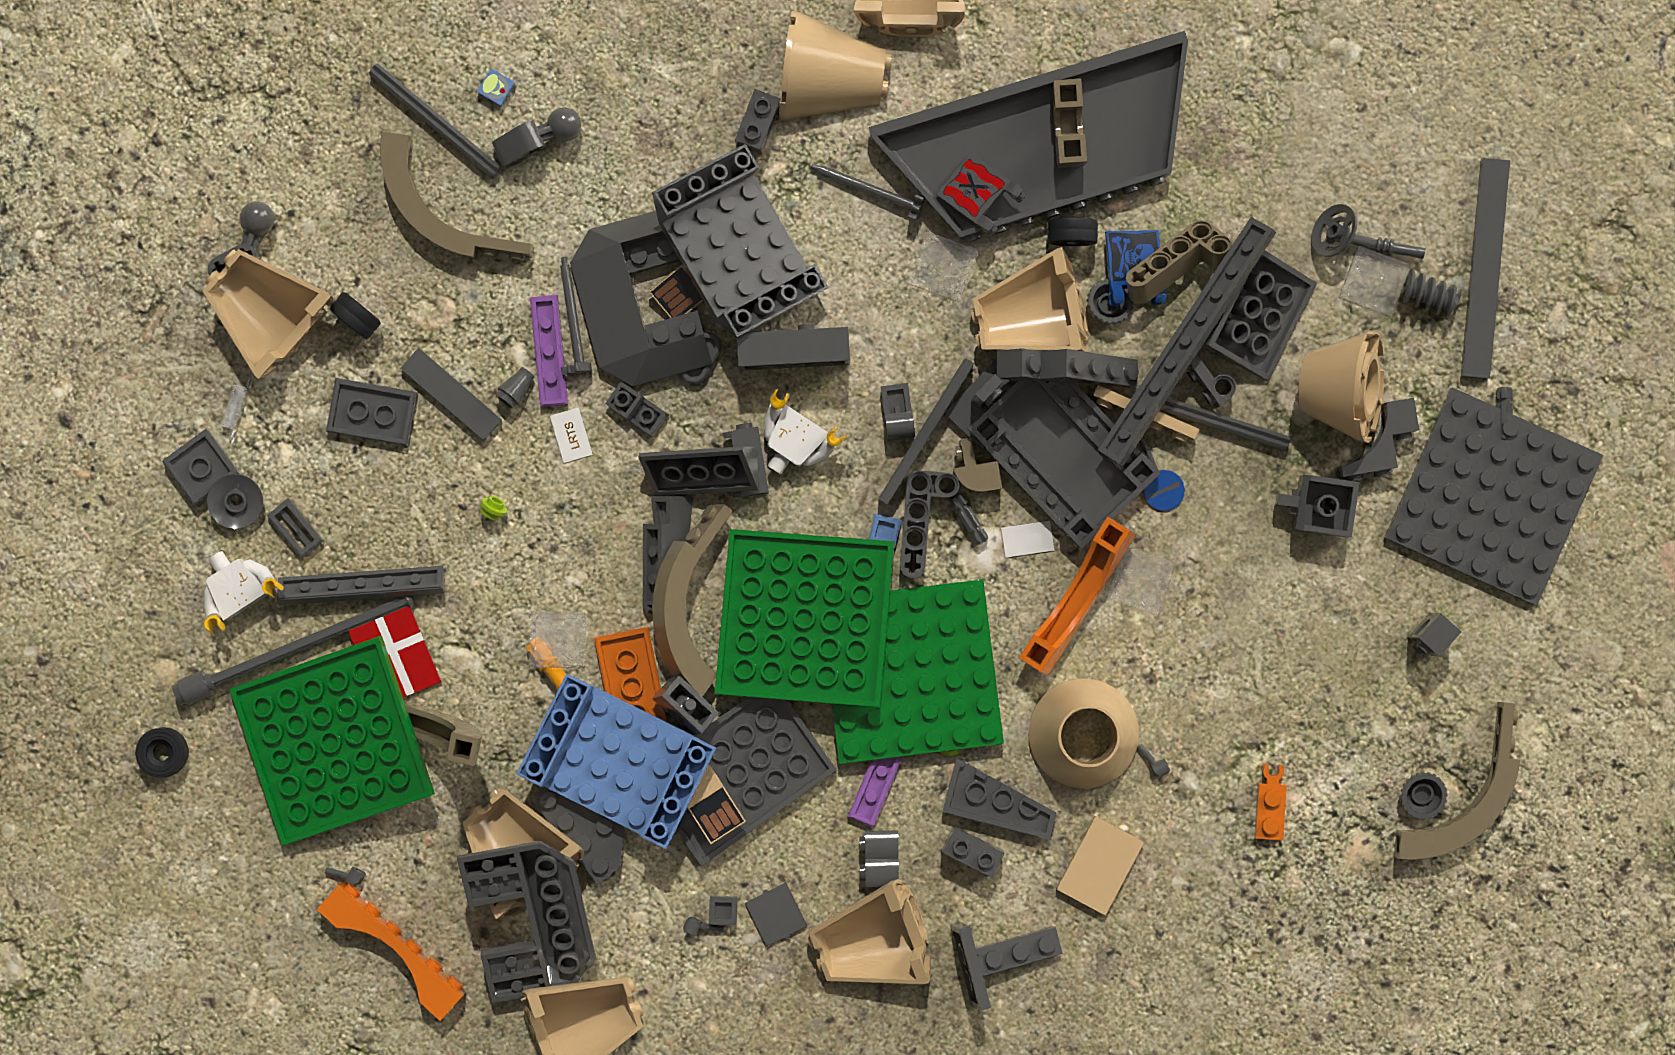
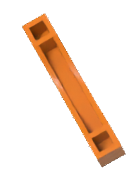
(1099, 564)
(434, 987)

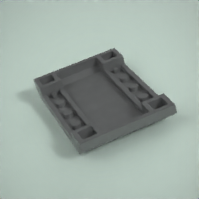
(1050, 445)

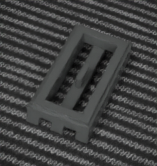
(309, 545)

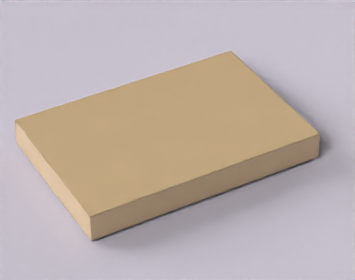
(1100, 865)

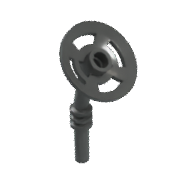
(1342, 235)

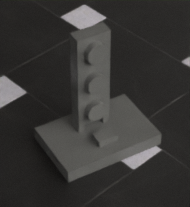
(977, 399)
(999, 957)

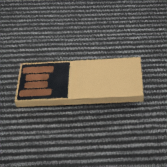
(676, 293)
(714, 807)

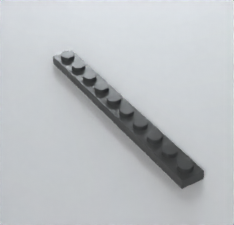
(1187, 341)

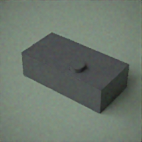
(794, 348)

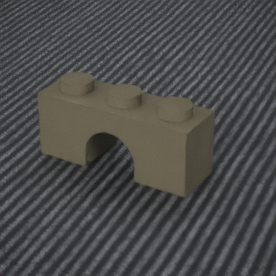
(1068, 127)

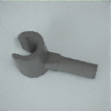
(1160, 767)
(354, 877)
(693, 924)

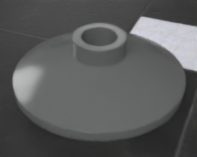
(228, 513)

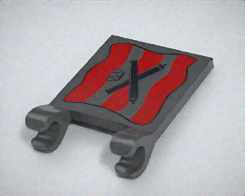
(976, 189)

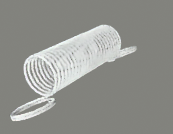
(234, 407)

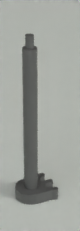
(915, 206)
(579, 367)

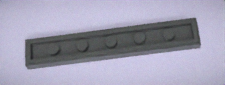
(925, 431)
(361, 585)

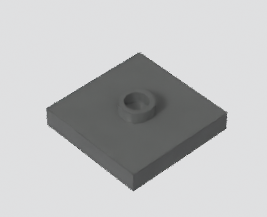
(199, 465)

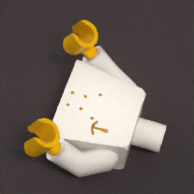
(795, 437)
(234, 589)

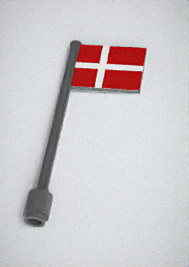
(392, 621)

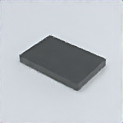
(371, 412)

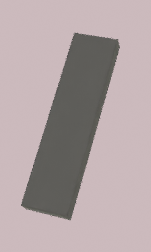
(451, 394)

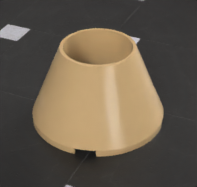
(1345, 385)
(1050, 717)

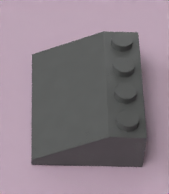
(1261, 316)

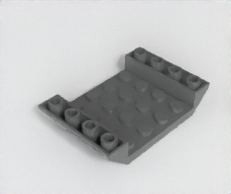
(734, 243)

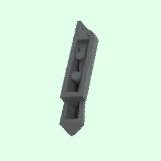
(670, 524)

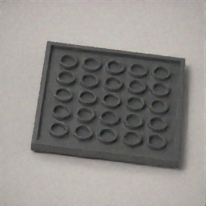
(1490, 501)

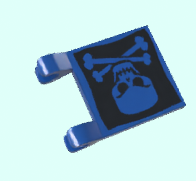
(1124, 252)

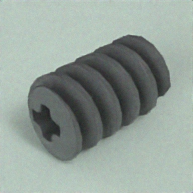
(1430, 294)

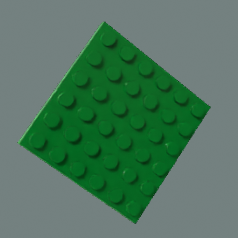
(804, 618)
(935, 679)
(332, 741)

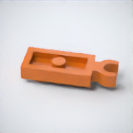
(1270, 806)

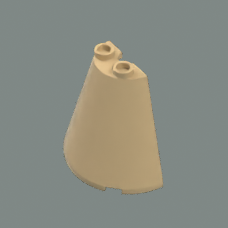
(910, 17)
(829, 70)
(264, 309)
(1033, 309)
(510, 823)
(875, 940)
(582, 1016)

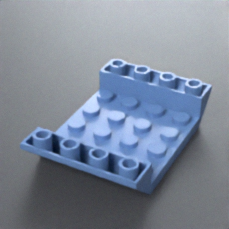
(616, 760)

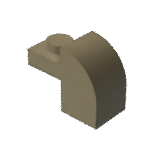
(975, 477)

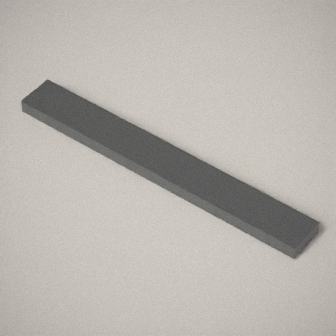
(1485, 268)

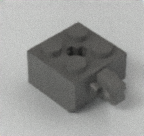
(1306, 501)

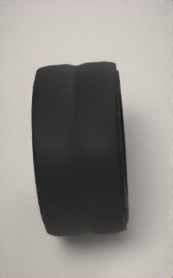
(1072, 231)
(355, 315)
(150, 763)

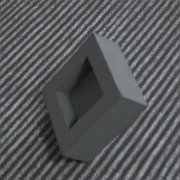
(723, 910)

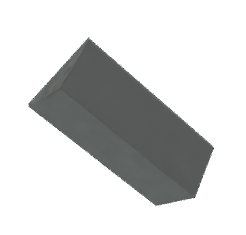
(701, 470)

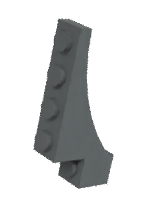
(1066, 366)

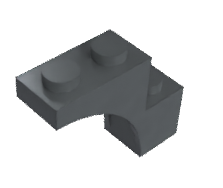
(1398, 419)

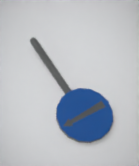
(1166, 489)

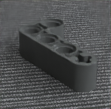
(921, 524)

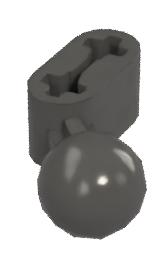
(529, 139)
(256, 221)

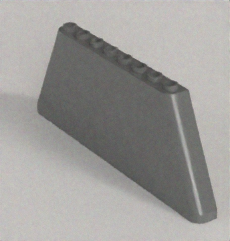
(1126, 122)

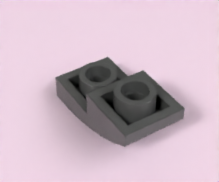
(637, 409)

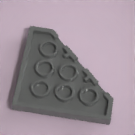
(594, 833)

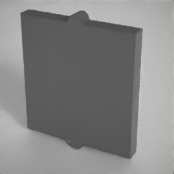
(776, 914)

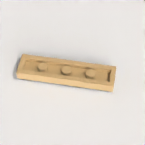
(1181, 430)

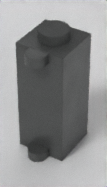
(749, 436)

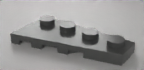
(992, 802)

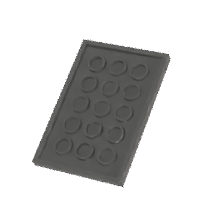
(764, 764)

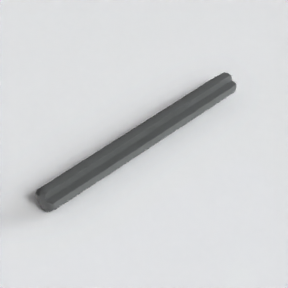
(434, 120)
(1225, 424)

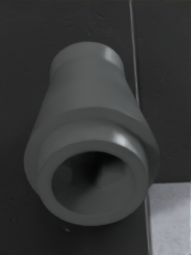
(514, 389)

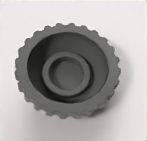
(1100, 307)
(1423, 795)

